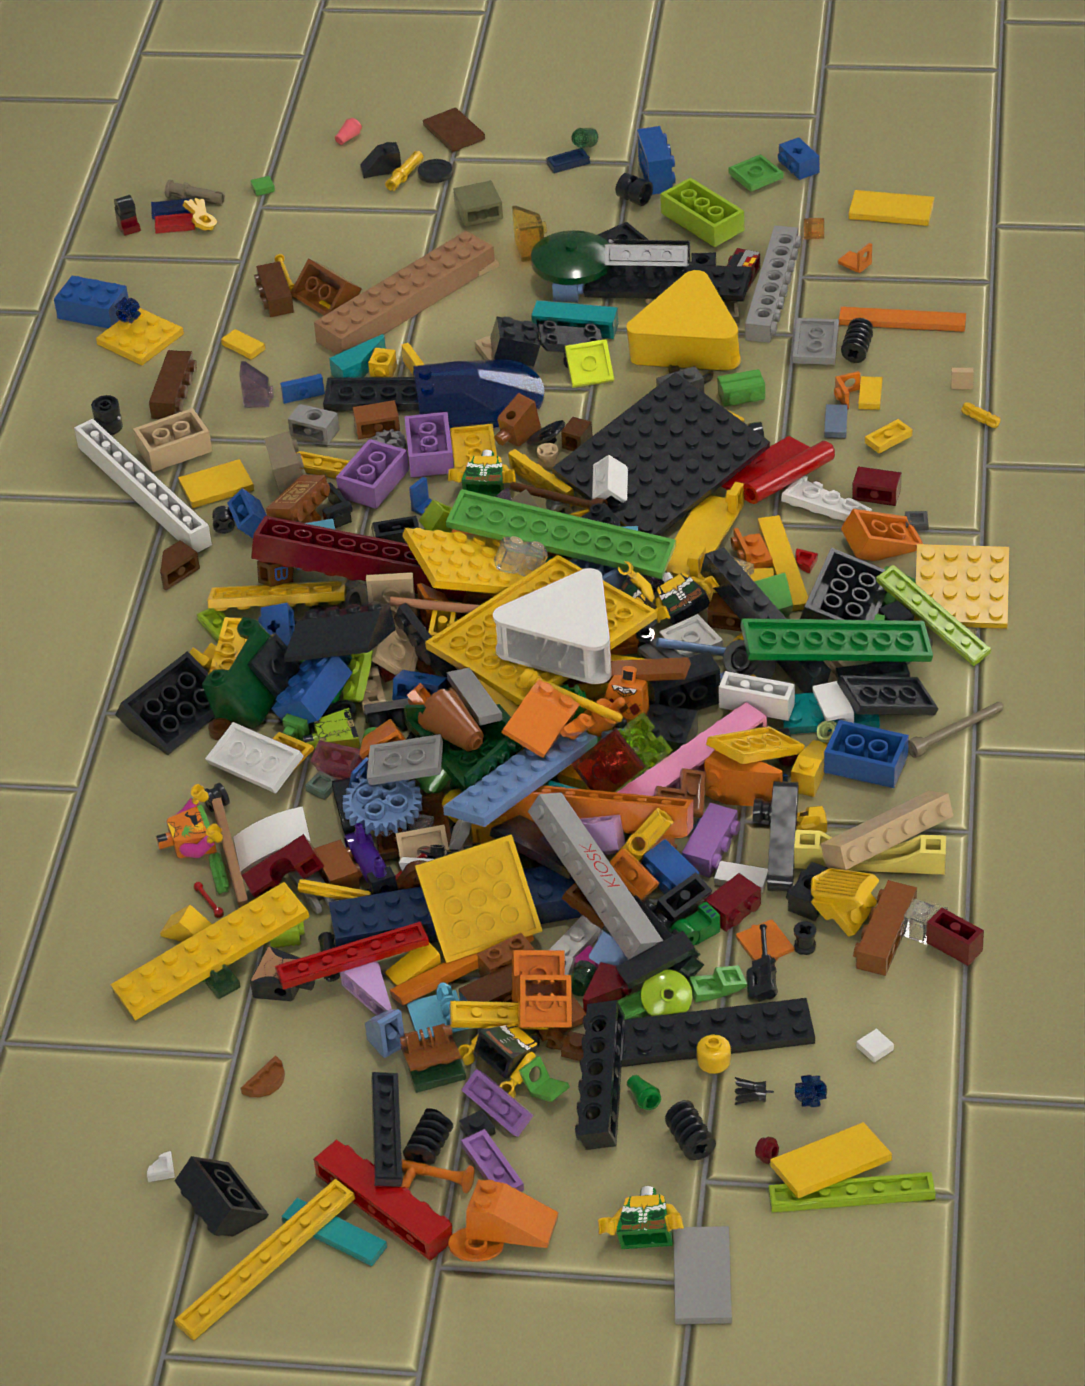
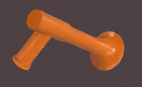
(463, 1178)

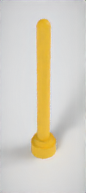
(530, 677)

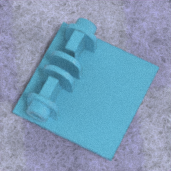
(433, 1010)

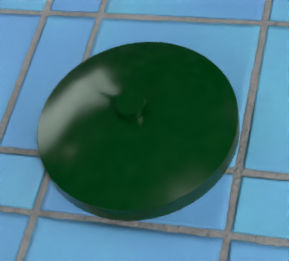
(570, 257)

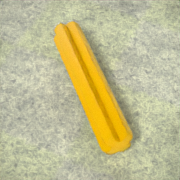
(329, 890)

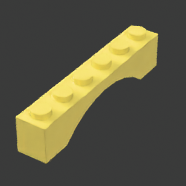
(919, 855)

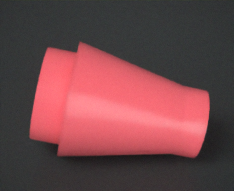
(348, 131)

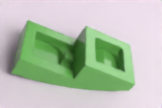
(720, 984)

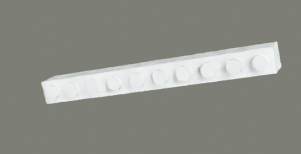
(142, 485)

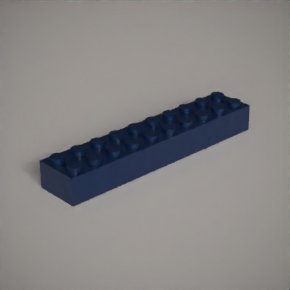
(383, 912)

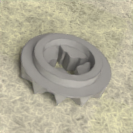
(395, 438)

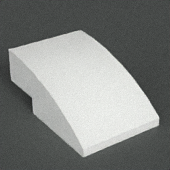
(268, 837)

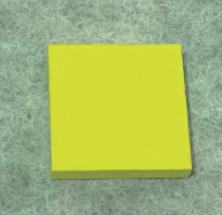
(589, 363)

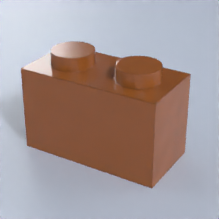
(375, 418)
(338, 865)

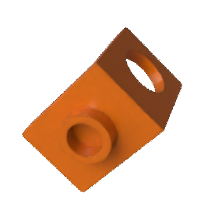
(857, 261)
(841, 392)

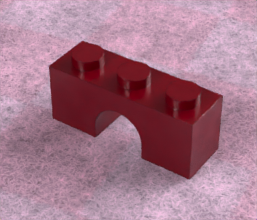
(294, 857)

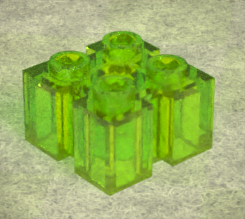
(639, 734)

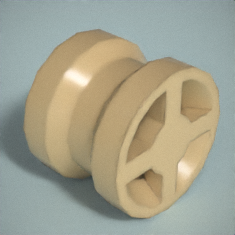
(547, 455)

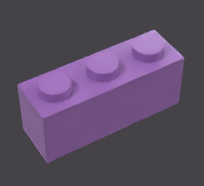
(711, 838)

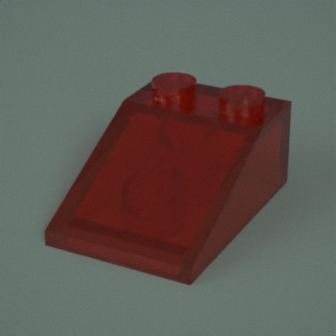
(608, 763)

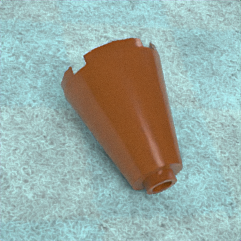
(449, 717)

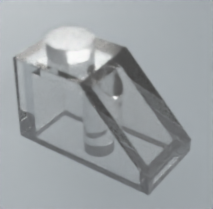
(916, 918)

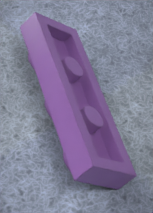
(497, 1102)
(490, 1160)

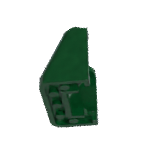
(238, 692)

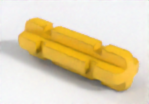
(980, 415)

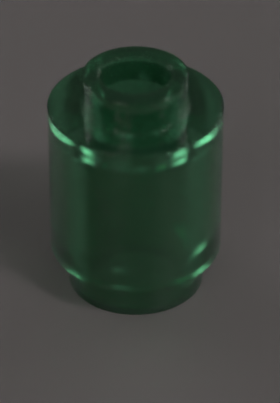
(584, 137)

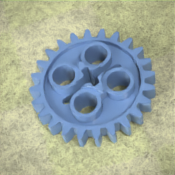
(382, 805)

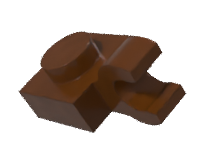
(569, 1045)

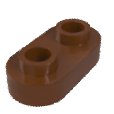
(409, 876)

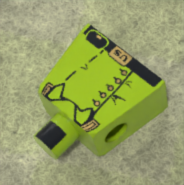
(336, 729)

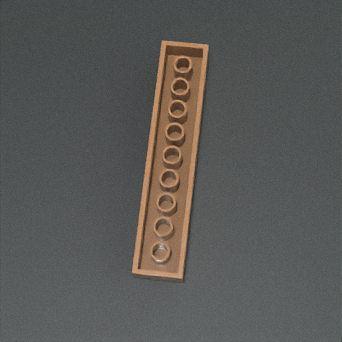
(404, 293)

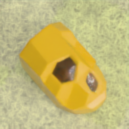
(812, 819)

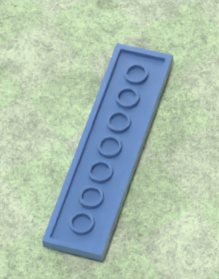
(515, 780)

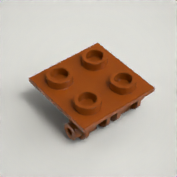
(431, 1051)

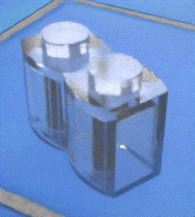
(519, 556)

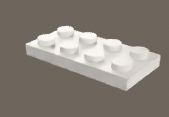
(254, 757)

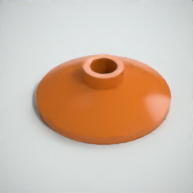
(473, 1249)

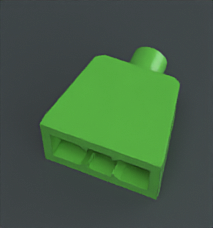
(778, 591)

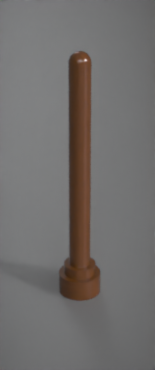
(555, 496)

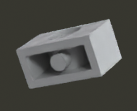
(313, 424)

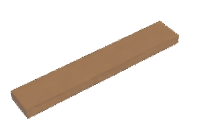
(230, 854)

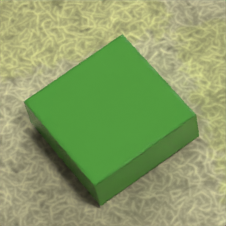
(262, 185)

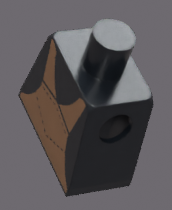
(265, 981)

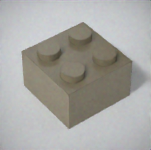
(284, 460)

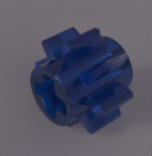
(127, 310)
(810, 1091)

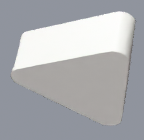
(559, 629)

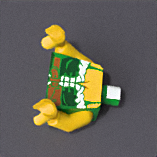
(483, 474)
(643, 1221)

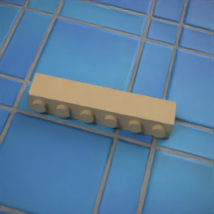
(886, 830)

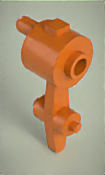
(591, 721)

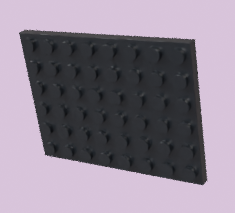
(675, 452)

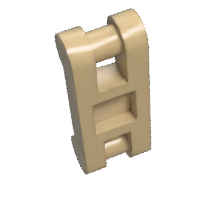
(374, 690)

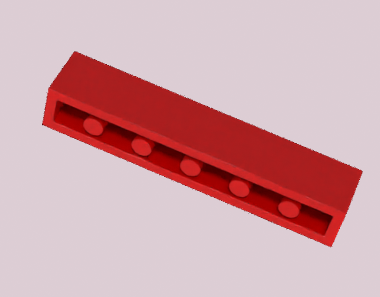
(389, 1205)

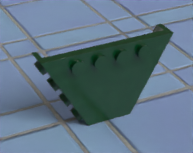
(469, 766)

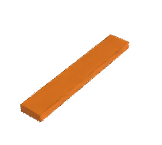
(905, 318)
(432, 978)

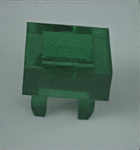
(222, 982)

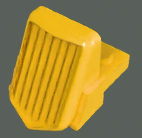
(844, 897)

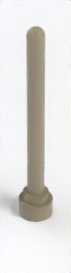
(918, 745)

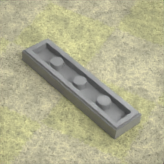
(474, 696)

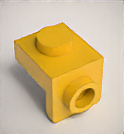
(205, 658)

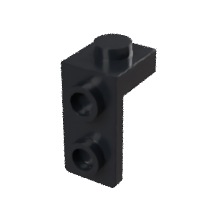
(341, 508)

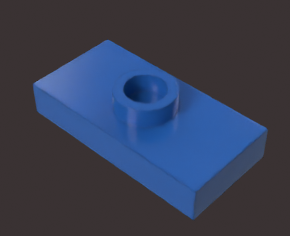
(302, 388)

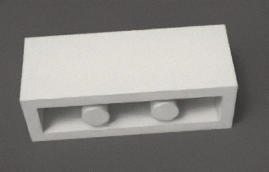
(768, 696)

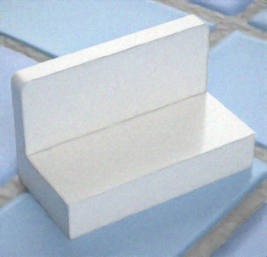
(610, 479)
(833, 702)

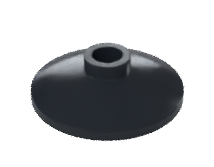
(546, 434)

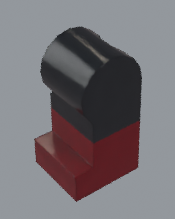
(126, 215)

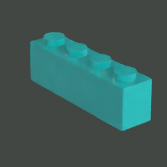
(577, 315)

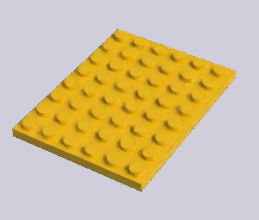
(473, 638)

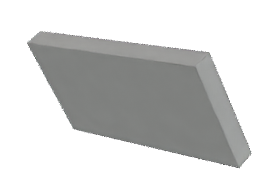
(702, 1275)

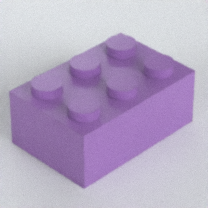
(429, 444)
(372, 473)

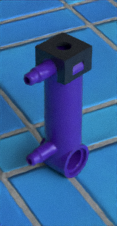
(377, 874)

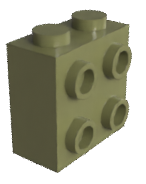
(478, 203)

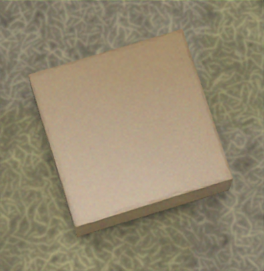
(962, 378)

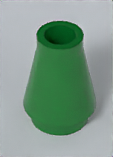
(645, 1094)

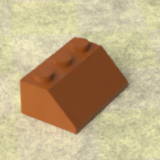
(321, 283)

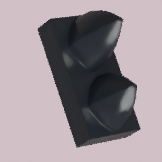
(379, 713)

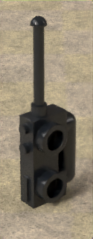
(763, 971)

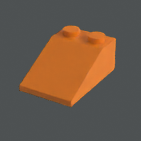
(879, 535)
(540, 718)
(737, 782)
(508, 1216)

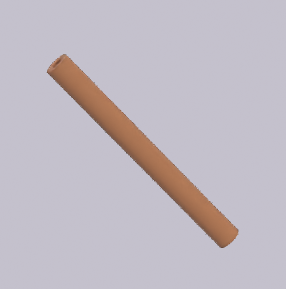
(433, 605)

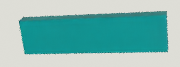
(344, 1236)

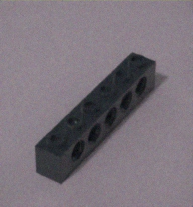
(600, 1075)

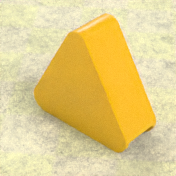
(685, 328)

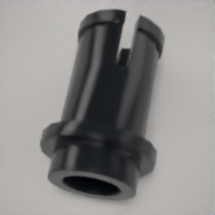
(645, 635)

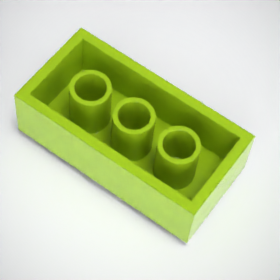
(702, 212)

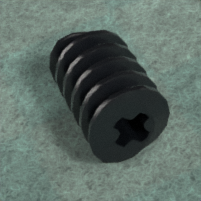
(857, 340)
(689, 1130)
(428, 1137)

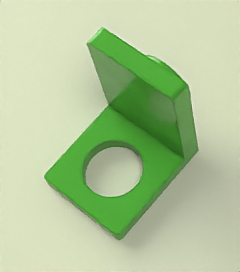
(544, 1087)

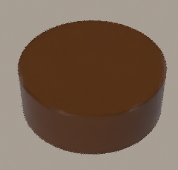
(218, 728)

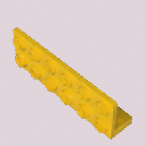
(705, 531)

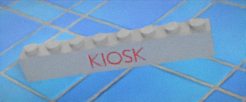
(594, 874)

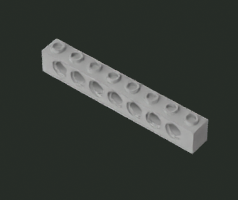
(772, 284)

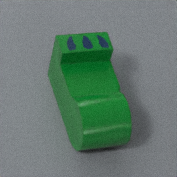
(700, 925)

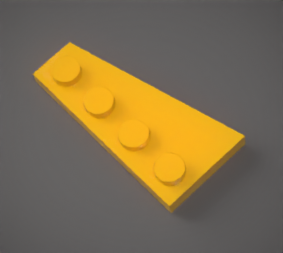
(228, 645)

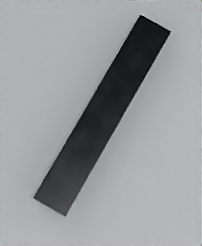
(386, 1129)

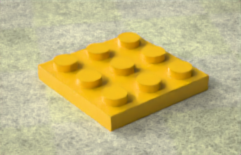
(141, 338)

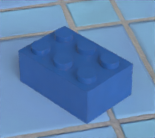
(655, 158)
(89, 301)
(312, 688)
(866, 753)

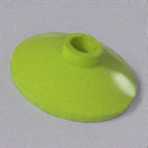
(653, 997)

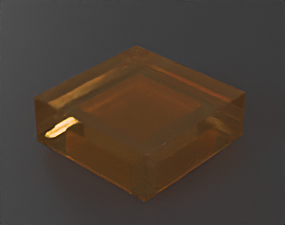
(813, 228)

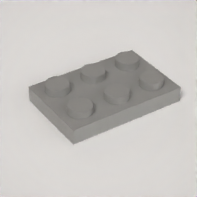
(816, 341)
(405, 759)

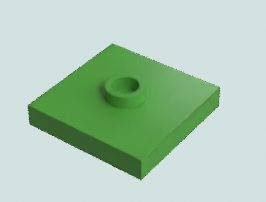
(755, 172)

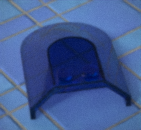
(474, 389)

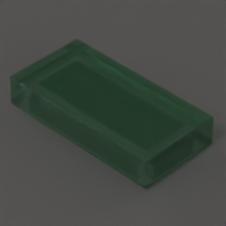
(437, 1075)

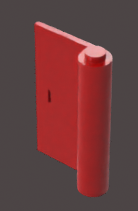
(780, 467)

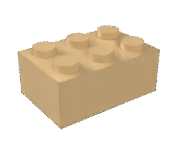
(172, 440)

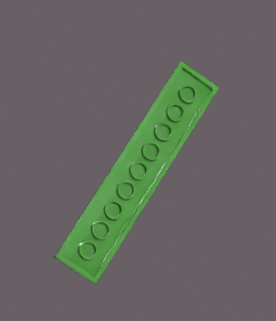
(562, 533)

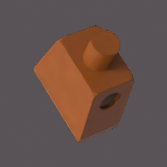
(518, 421)

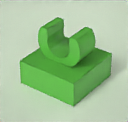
(295, 726)

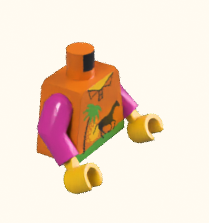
(190, 829)

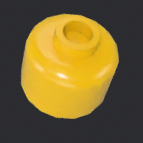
(713, 1054)

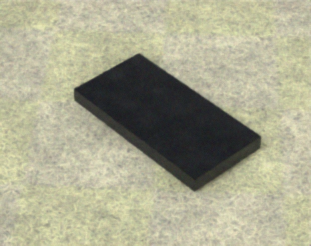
(887, 695)
(530, 842)

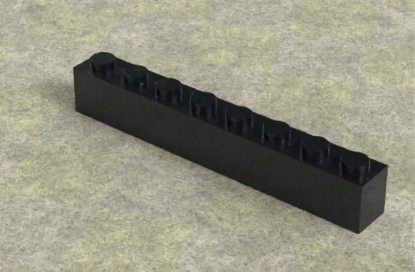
(751, 603)

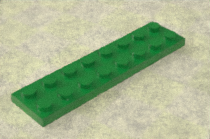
(836, 640)

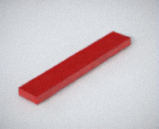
(351, 955)

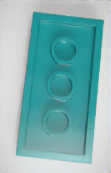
(808, 715)

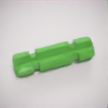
(219, 873)

